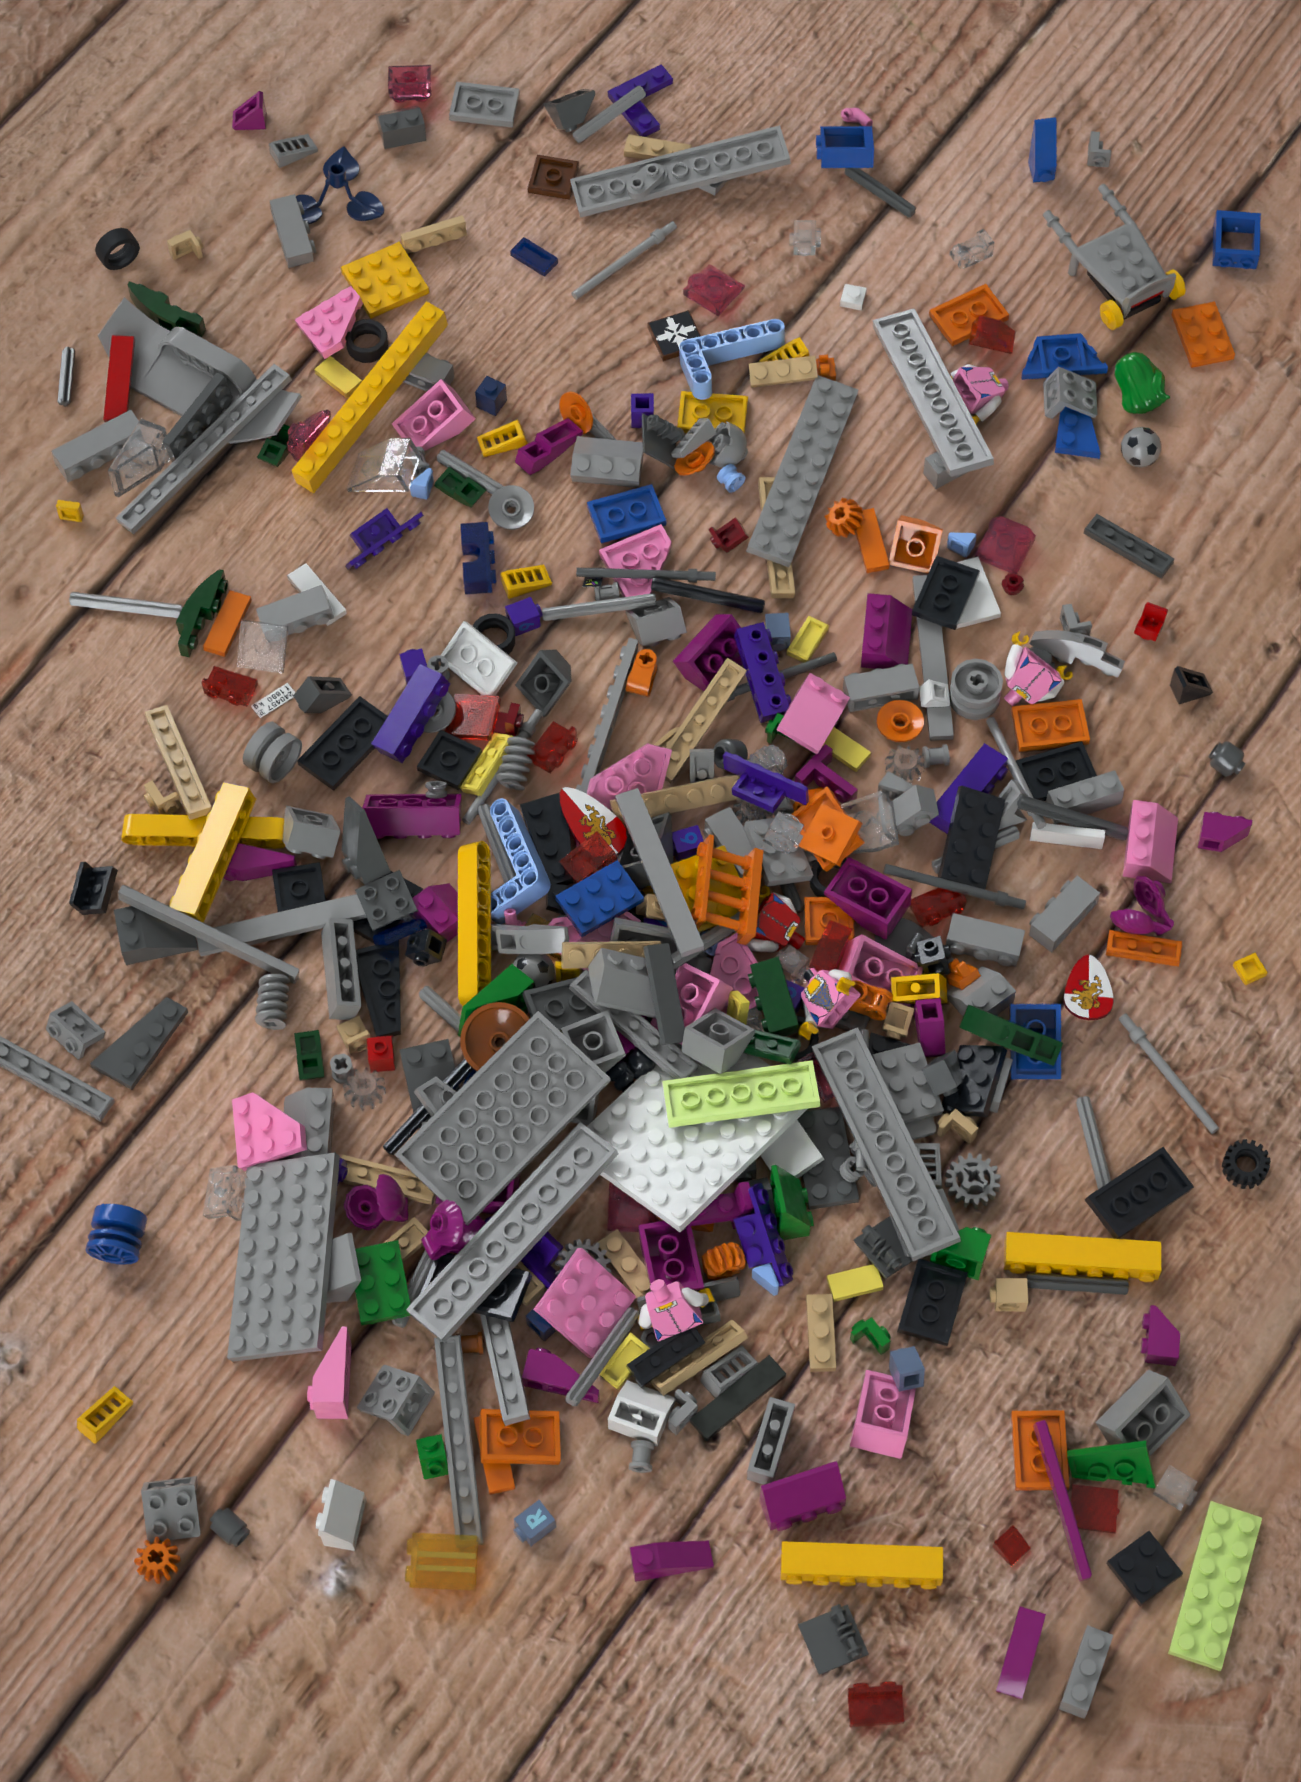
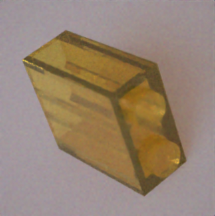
(442, 1561)

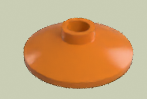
(577, 410)
(696, 460)
(900, 712)

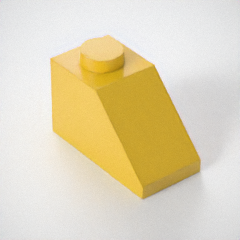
(919, 987)

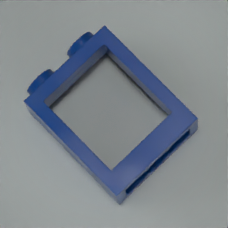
(845, 147)
(1240, 223)

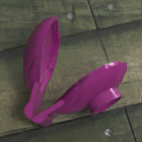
(1151, 897)
(383, 1203)
(449, 1231)

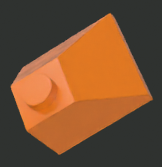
(915, 544)

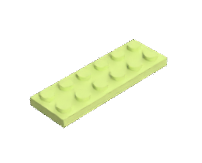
(741, 1094)
(1215, 1586)

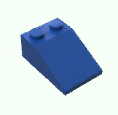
(1044, 1019)

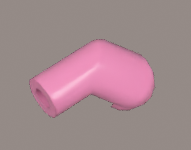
(855, 115)
(511, 918)

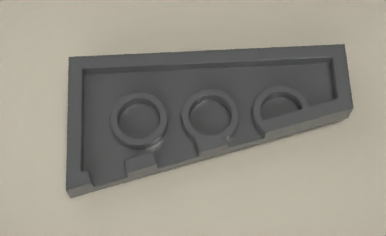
(138, 1047)

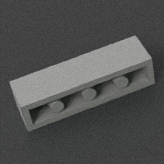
(94, 447)
(341, 969)

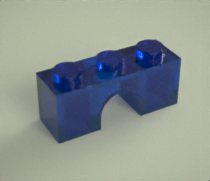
(478, 574)

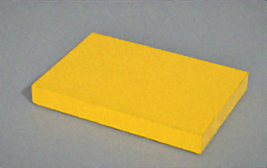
(716, 408)

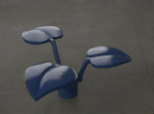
(339, 170)

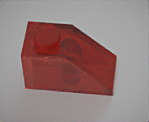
(992, 334)
(831, 947)

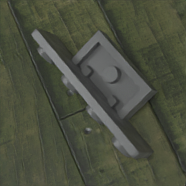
(720, 1289)

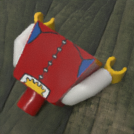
(775, 924)

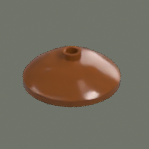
(486, 1027)

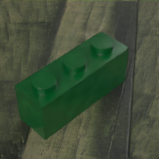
(774, 997)

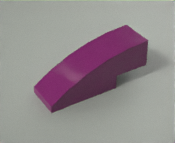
(547, 446)
(1020, 1652)

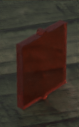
(1095, 1508)

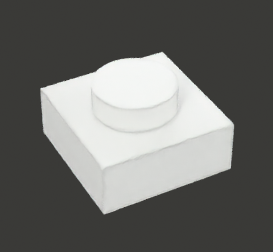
(853, 297)

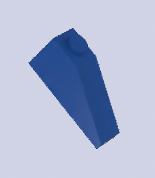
(1043, 150)

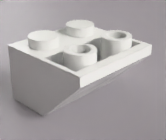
(640, 1412)
(341, 1515)

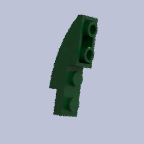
(158, 308)
(200, 606)
(1010, 1035)

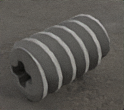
(515, 762)
(271, 1001)

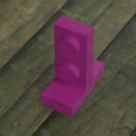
(824, 777)
(726, 1207)

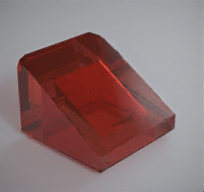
(1011, 1545)

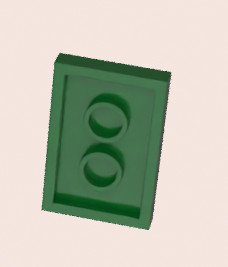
(383, 1284)

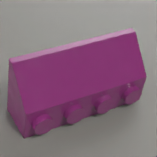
(414, 815)

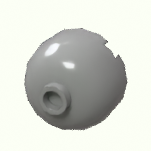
(729, 445)

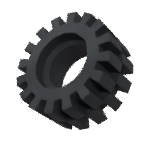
(1251, 1151)

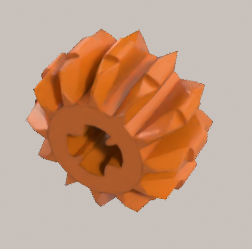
(844, 517)
(723, 1261)
(150, 1567)

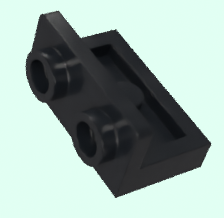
(92, 889)

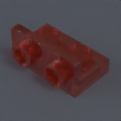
(229, 686)
(553, 746)
(588, 857)
(936, 905)
(875, 1704)

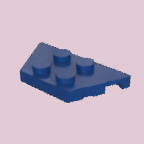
(1065, 351)

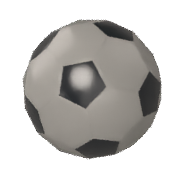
(1141, 447)
(537, 967)

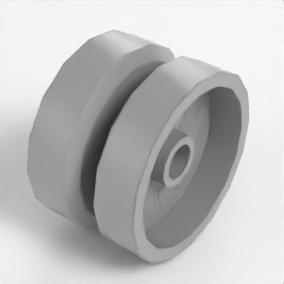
(975, 689)
(272, 752)

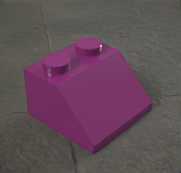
(439, 909)

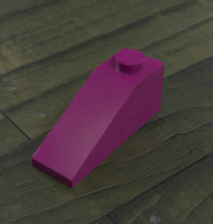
(255, 863)
(551, 1374)
(669, 1558)

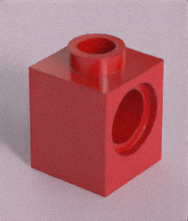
(381, 1054)

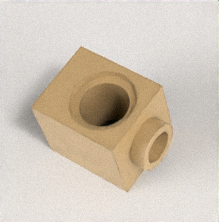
(1010, 1294)

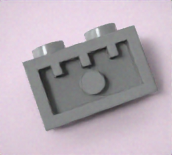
(73, 1029)

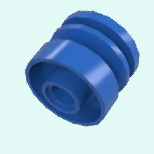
(116, 1234)

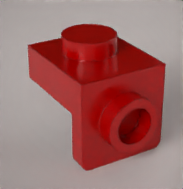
(1151, 622)

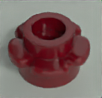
(1013, 589)

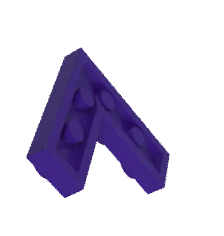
(638, 115)

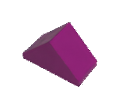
(250, 114)

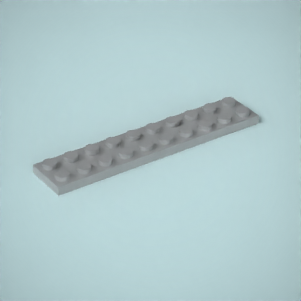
(684, 170)
(933, 393)
(802, 471)
(886, 1144)
(512, 1232)

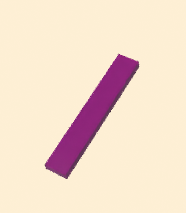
(1062, 1500)

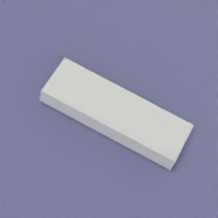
(305, 579)
(1068, 835)

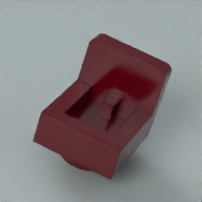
(728, 536)
(509, 722)

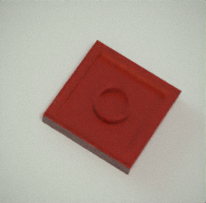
(474, 716)

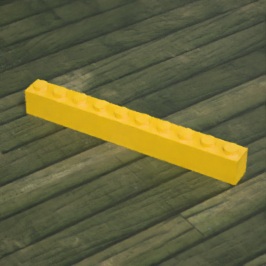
(369, 397)

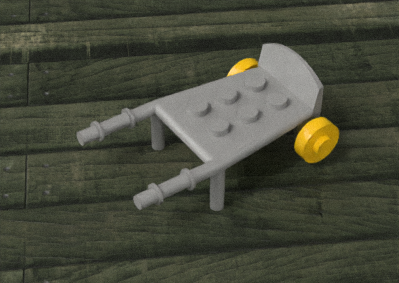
(1120, 264)

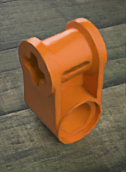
(642, 676)
(869, 1000)

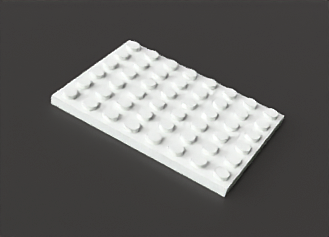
(685, 1166)

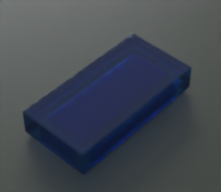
(534, 256)
(399, 931)

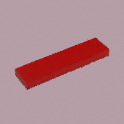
(119, 376)

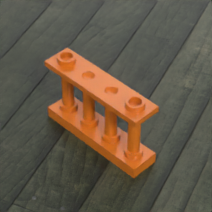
(748, 884)

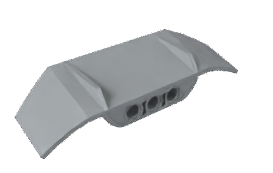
(178, 366)

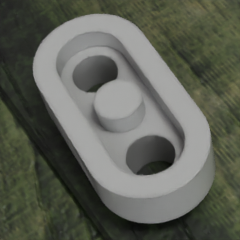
(647, 178)

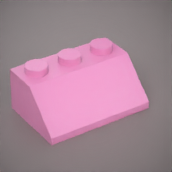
(1150, 842)

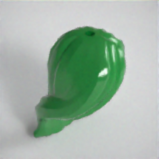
(1140, 383)

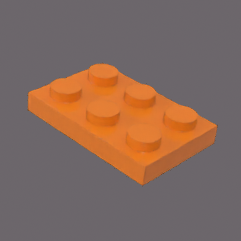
(957, 315)
(1203, 334)
(1050, 725)
(807, 812)
(522, 1442)
(1028, 1460)

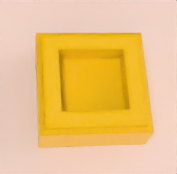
(69, 510)
(1250, 968)

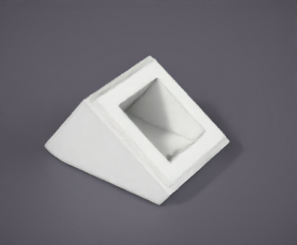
(934, 694)

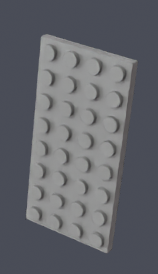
(503, 1117)
(284, 1258)

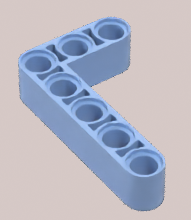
(724, 346)
(531, 878)

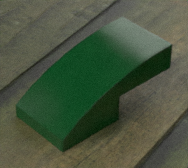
(275, 449)
(460, 489)
(309, 1055)

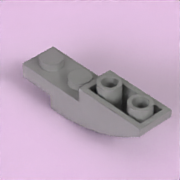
(1068, 645)
(528, 939)

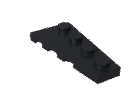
(380, 984)

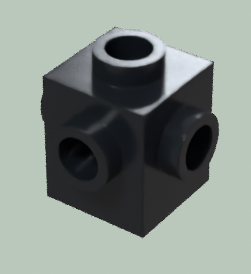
(425, 947)
(933, 956)

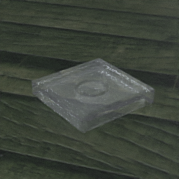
(262, 646)

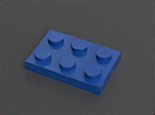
(626, 513)
(599, 898)

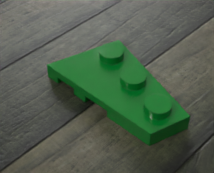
(1120, 1462)

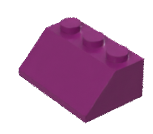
(886, 632)
(709, 650)
(803, 1496)

